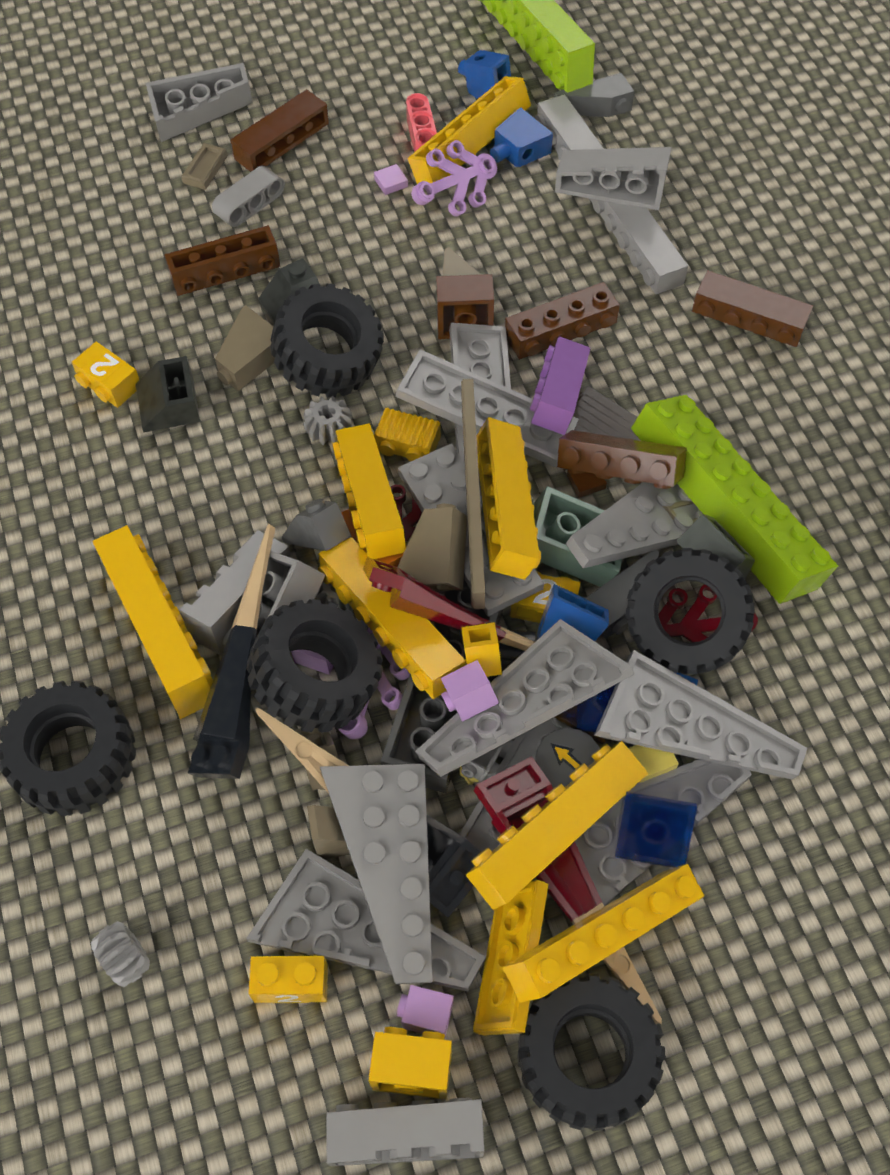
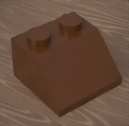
(464, 301)

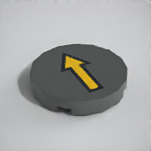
(563, 753)

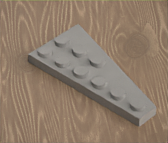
(681, 718)
(694, 782)
(327, 915)

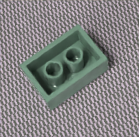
(557, 519)

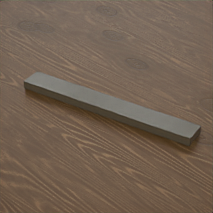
(472, 495)

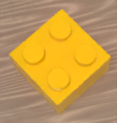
(410, 1063)

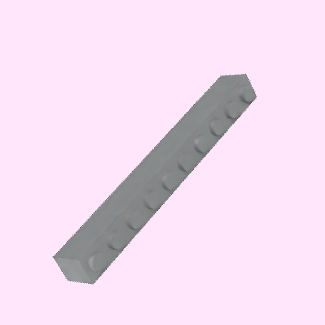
(632, 225)

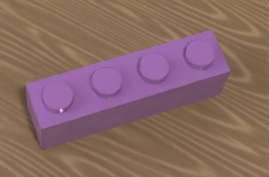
(559, 385)

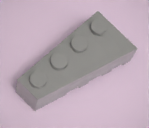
(197, 98)
(615, 175)
(286, 582)
(214, 611)
(405, 1132)

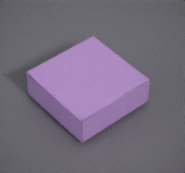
(390, 179)

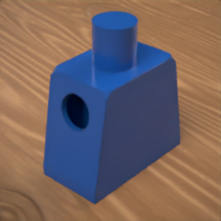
(484, 71)
(521, 139)
(574, 610)

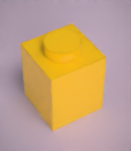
(482, 645)

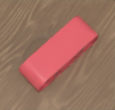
(419, 120)

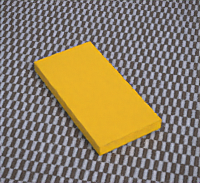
(512, 934)

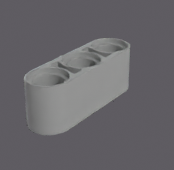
(248, 196)

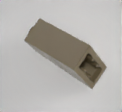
(245, 350)
(437, 549)

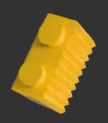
(406, 434)

